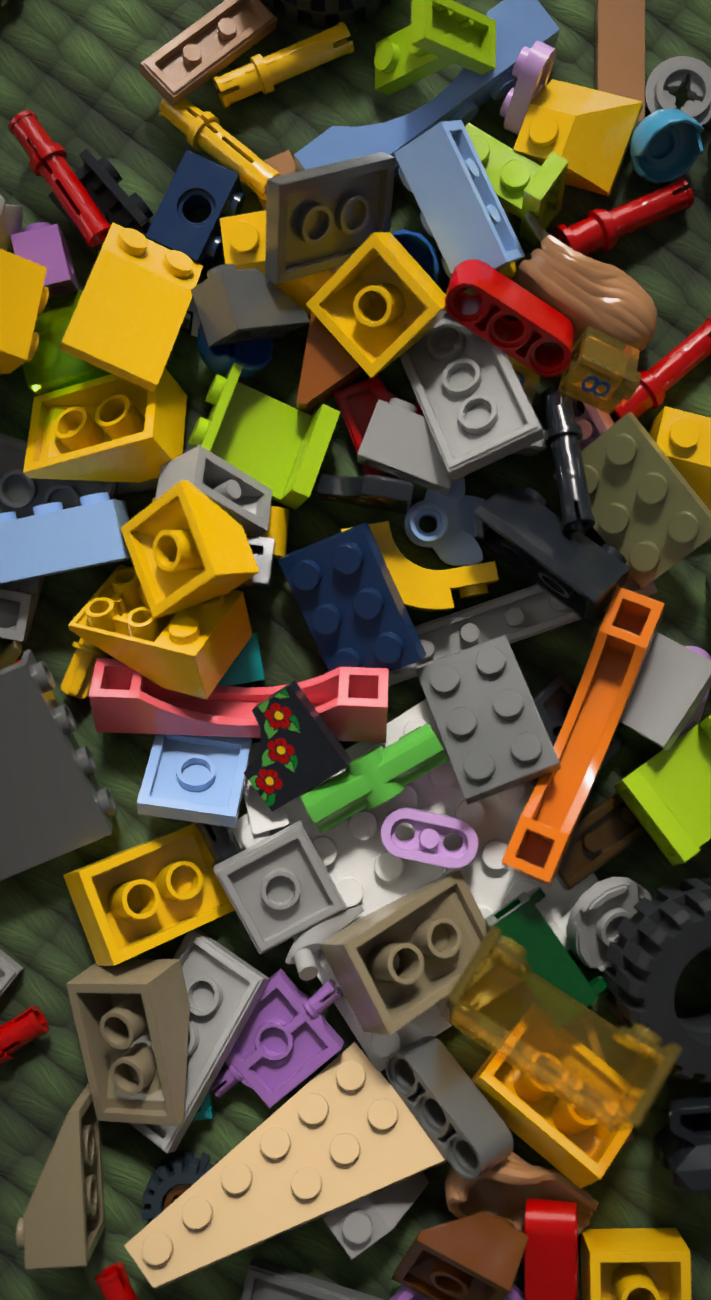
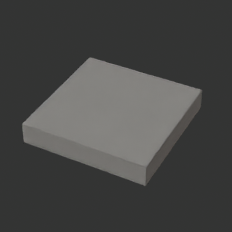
(666, 691)
(280, 887)

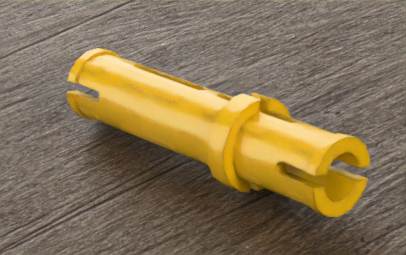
(283, 64)
(205, 133)

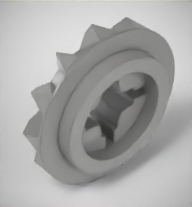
(670, 76)

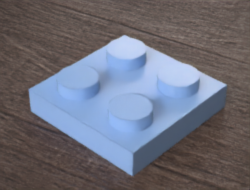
(195, 778)

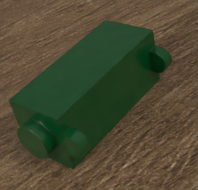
(545, 953)

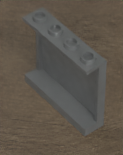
(45, 777)

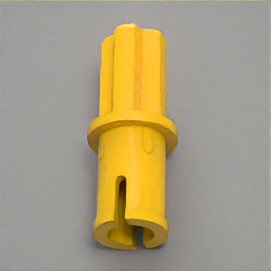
(81, 669)

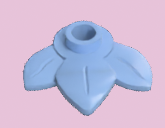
(455, 523)

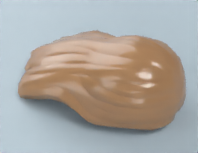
(589, 293)
(505, 1190)

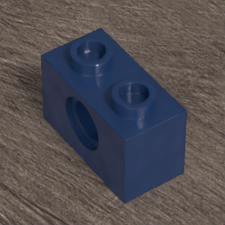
(195, 186)

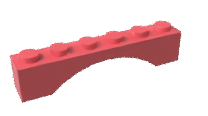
(124, 701)

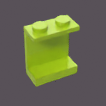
(265, 437)
(674, 794)

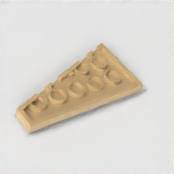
(311, 1157)

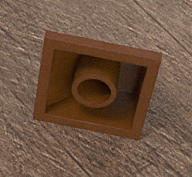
(463, 1259)

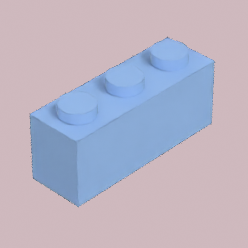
(457, 198)
(62, 538)

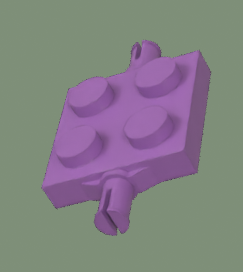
(282, 1040)

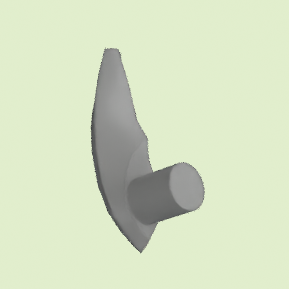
(308, 943)

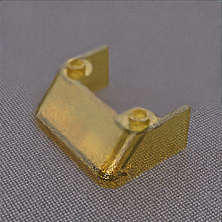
(555, 1039)

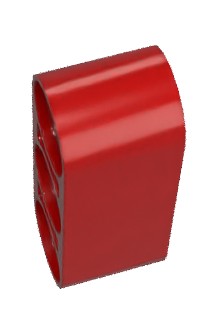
(503, 297)
(551, 1250)

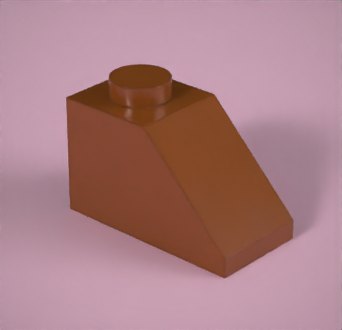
(325, 367)

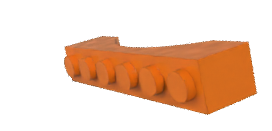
(585, 736)

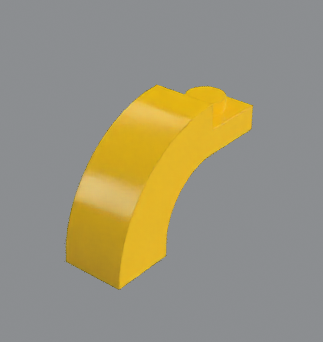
(427, 588)

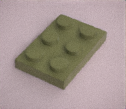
(642, 501)

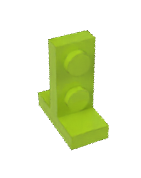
(438, 37)
(521, 182)

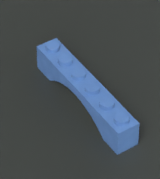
(517, 25)

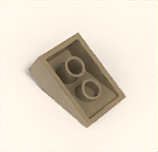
(407, 953)
(134, 1039)
(68, 1201)

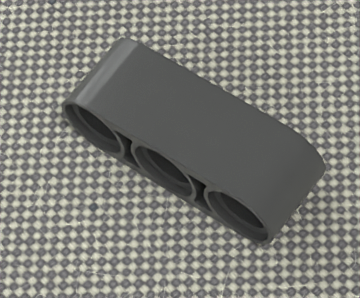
(449, 1107)

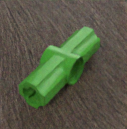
(374, 778)

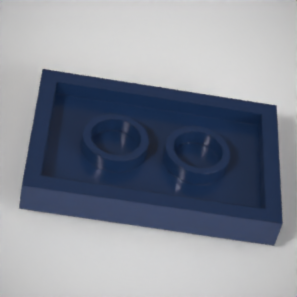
(352, 602)

